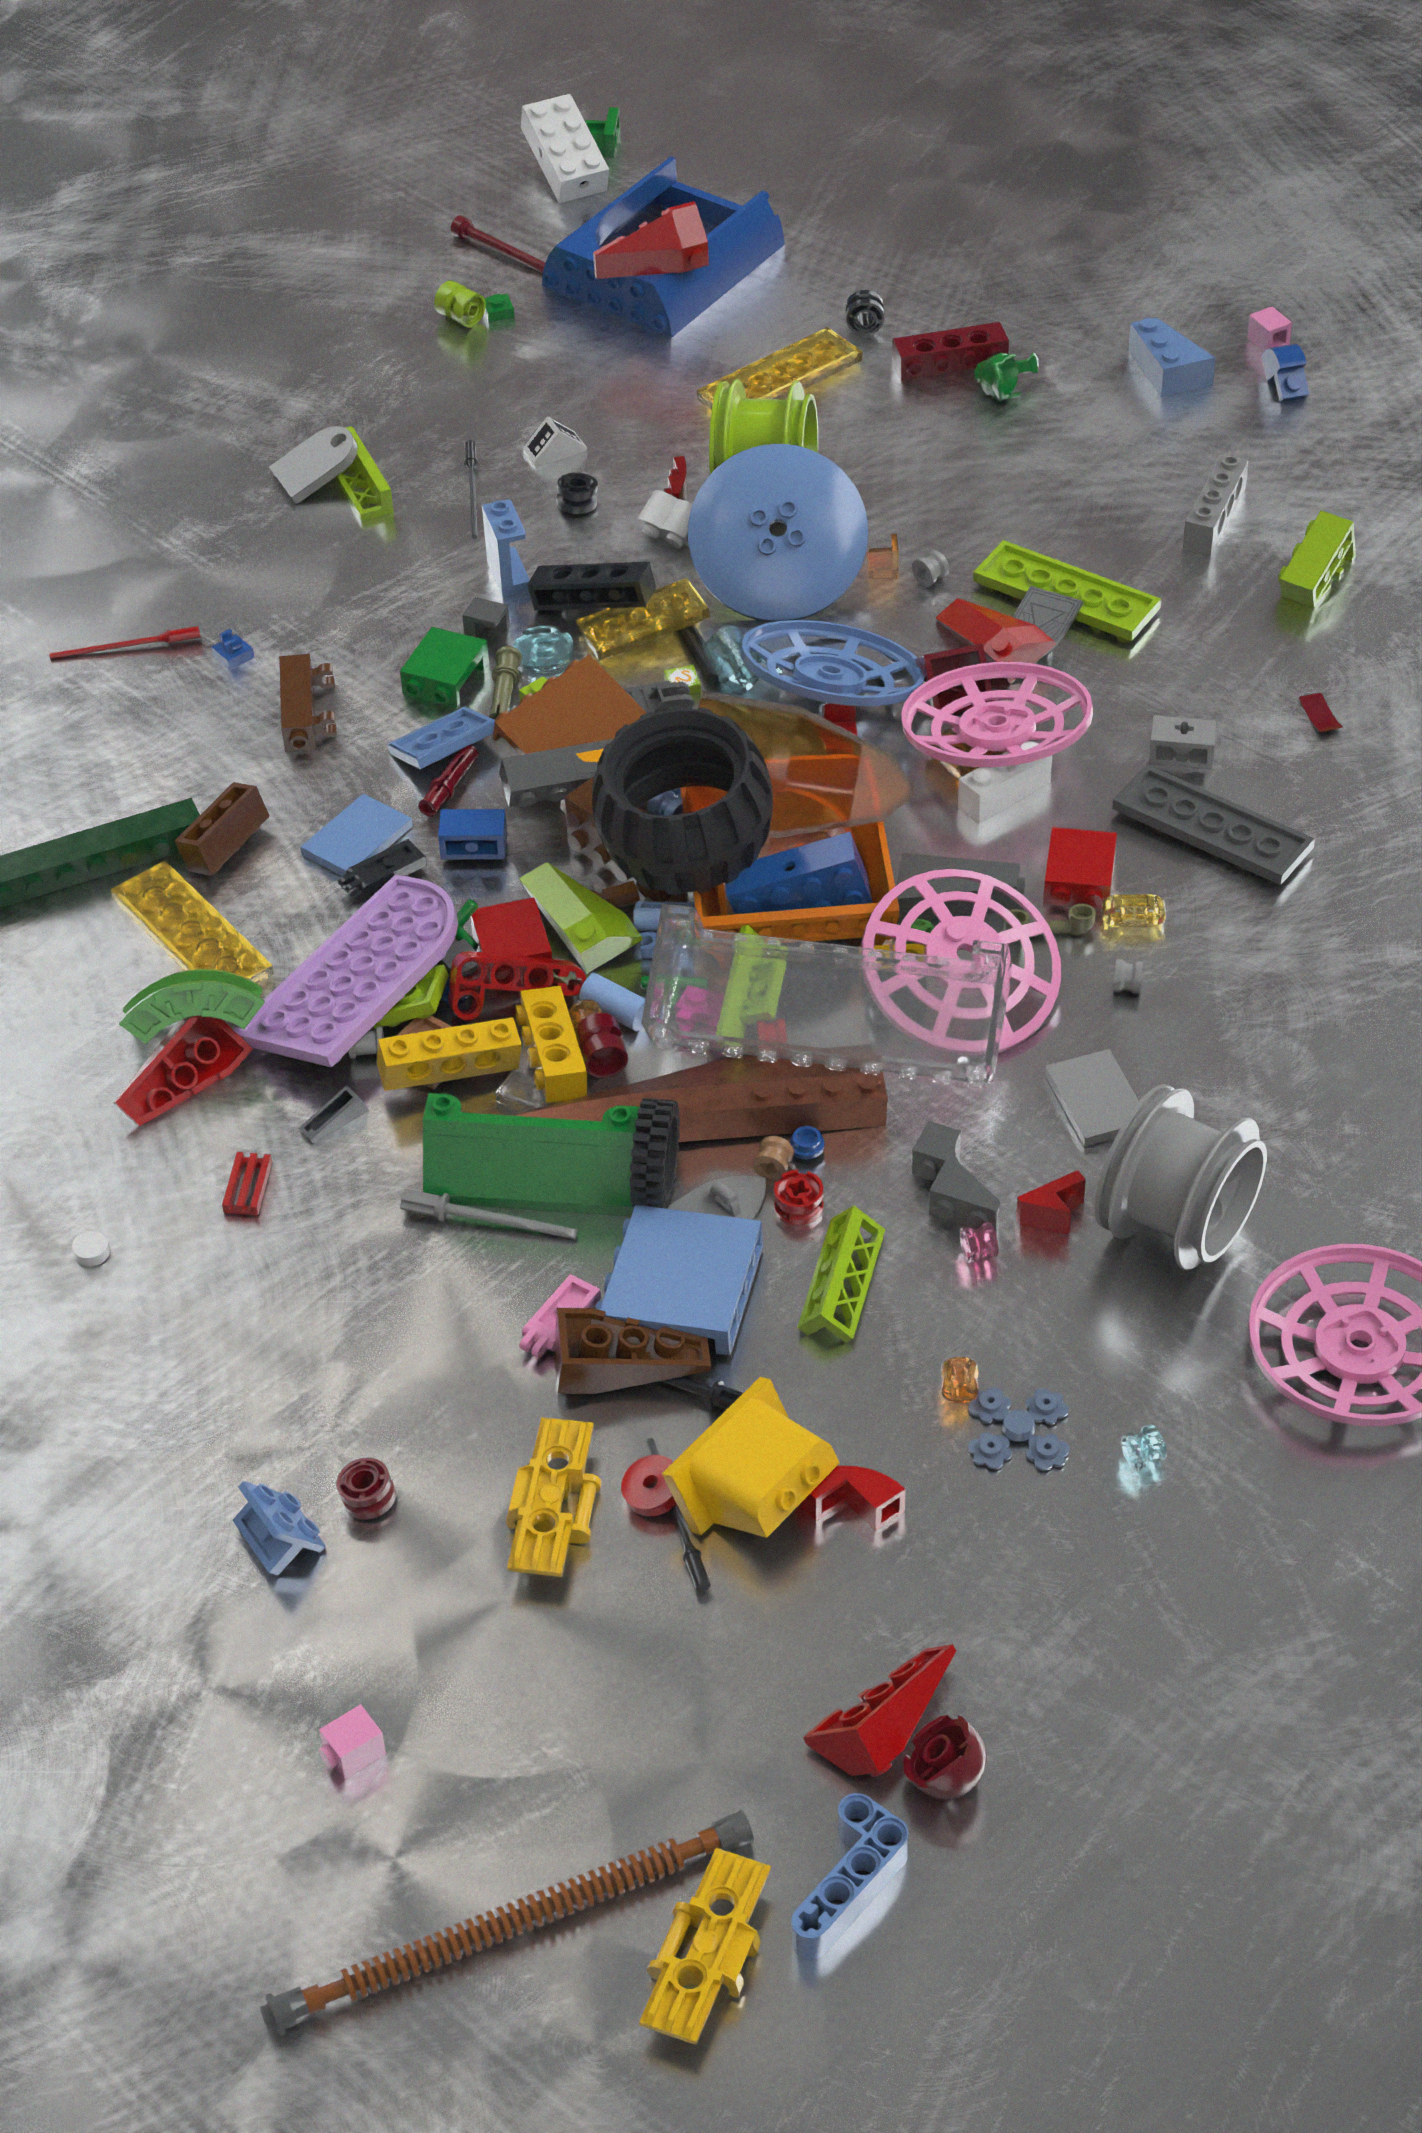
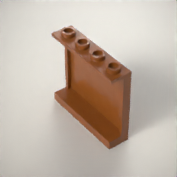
(568, 711)

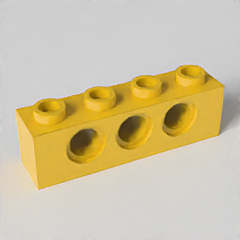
(552, 1044)
(448, 1054)

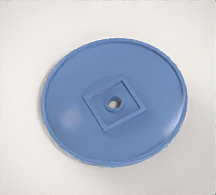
(785, 574)

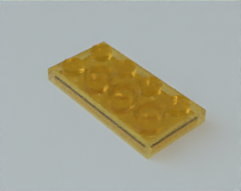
(625, 628)

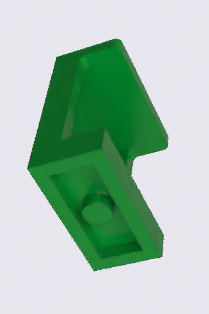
(606, 132)
(442, 666)

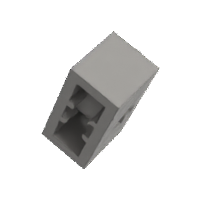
(1182, 742)

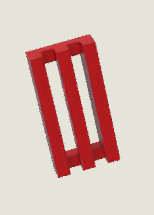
(250, 1163)

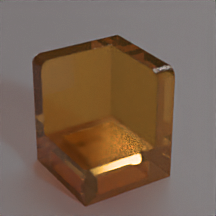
(884, 562)

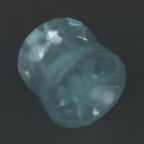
(1143, 1447)

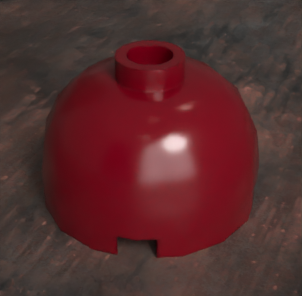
(946, 1758)

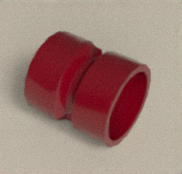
(601, 1045)

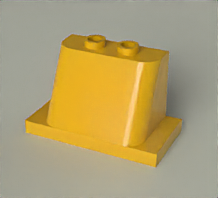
(749, 1466)

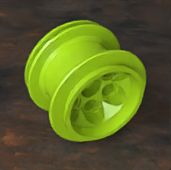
(750, 423)

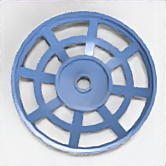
(828, 672)

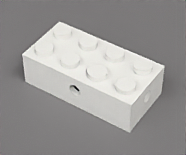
(564, 148)

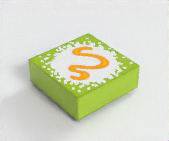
(685, 674)

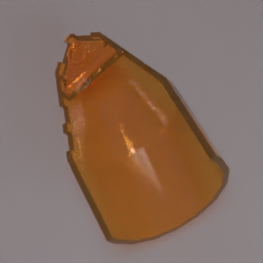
(815, 767)

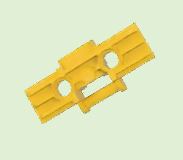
(538, 1494)
(715, 1952)

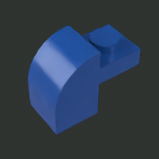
(1286, 367)

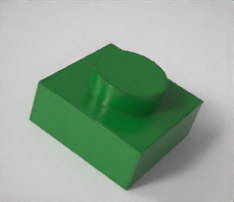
(499, 307)

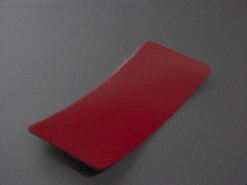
(1319, 712)

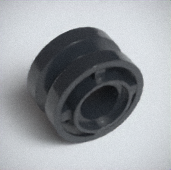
(861, 322)
(577, 493)

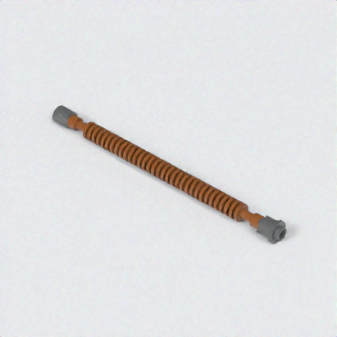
(296, 2004)

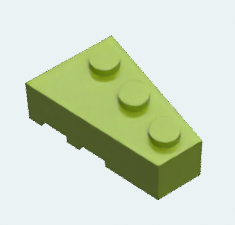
(1318, 558)

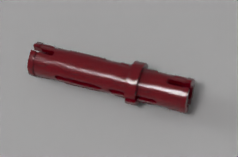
(442, 788)

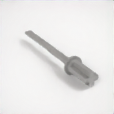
(439, 1207)

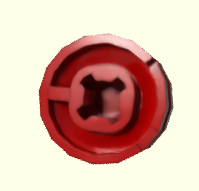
(798, 1197)

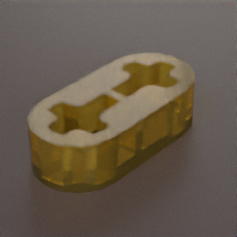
(1134, 910)

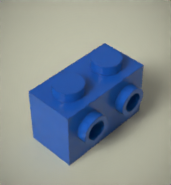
(472, 834)

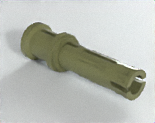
(505, 677)

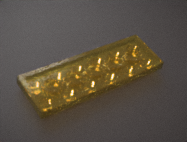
(805, 360)
(188, 925)

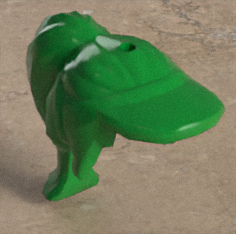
(1000, 374)

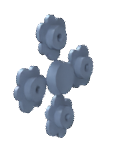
(1018, 1426)

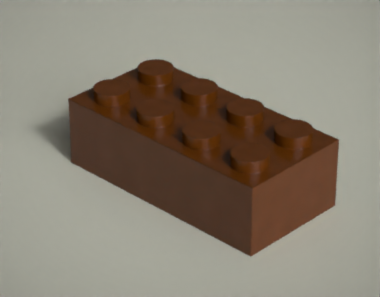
(585, 838)

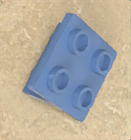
(275, 1526)

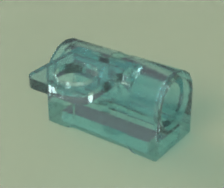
(725, 655)

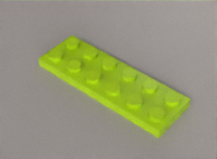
(1106, 602)

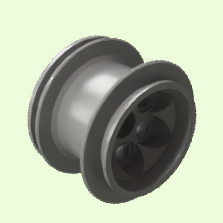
(1180, 1177)

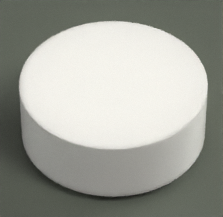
(91, 1248)

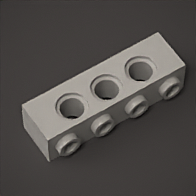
(1215, 504)

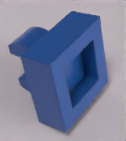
(232, 650)

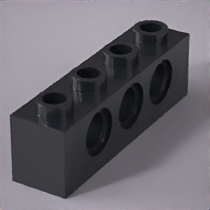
(591, 586)

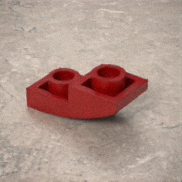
(678, 479)

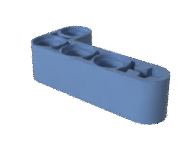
(843, 1881)

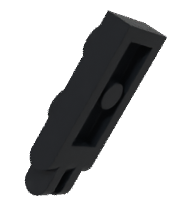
(379, 869)

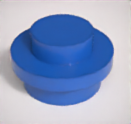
(807, 1142)

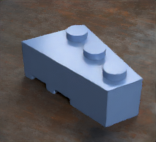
(1169, 358)

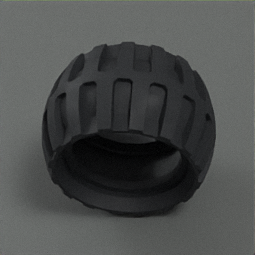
(671, 753)

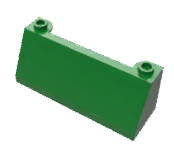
(528, 1159)

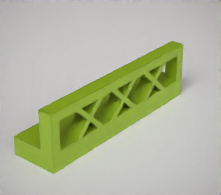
(369, 478)
(834, 1267)

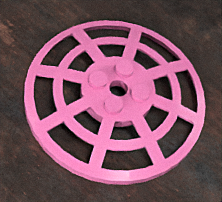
(997, 724)
(961, 931)
(1339, 1328)

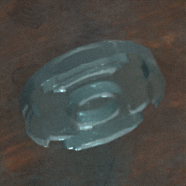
(544, 649)

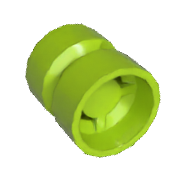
(459, 303)

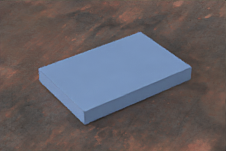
(442, 737)
(356, 834)

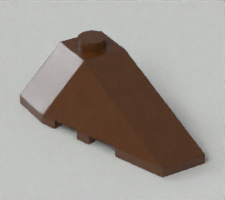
(612, 1354)

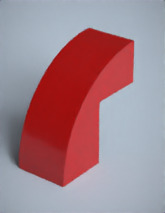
(866, 1491)

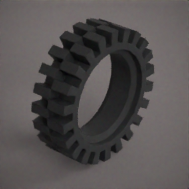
(654, 1153)

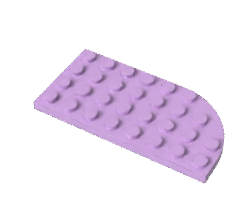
(356, 974)

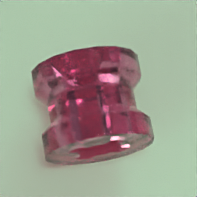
(979, 1242)

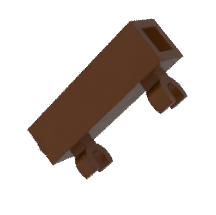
(297, 702)

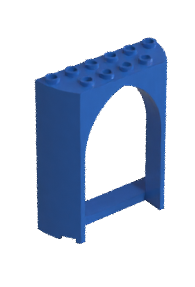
(671, 300)

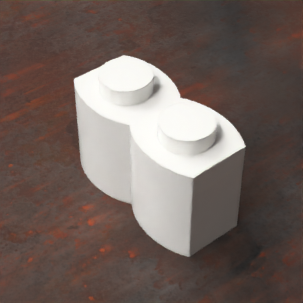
(666, 518)

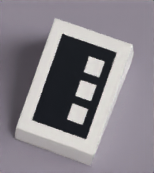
(552, 443)

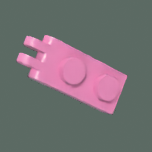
(541, 1328)

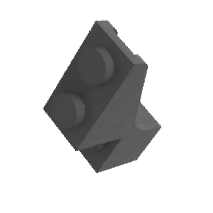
(955, 1191)

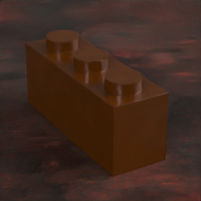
(222, 828)

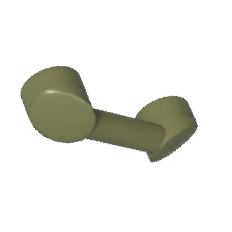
(1080, 920)

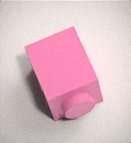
(1269, 329)
(351, 1742)

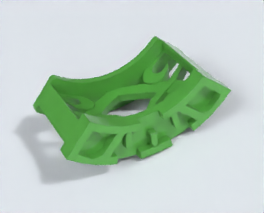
(191, 994)

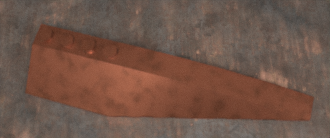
(746, 1099)

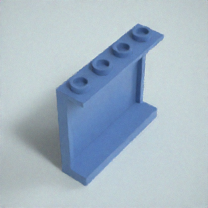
(684, 1272)

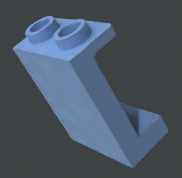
(500, 529)

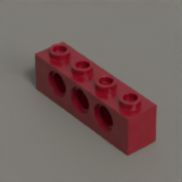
(947, 350)

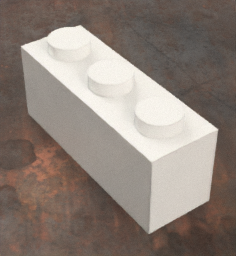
(996, 788)

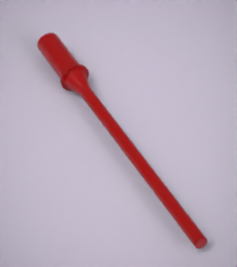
(168, 637)

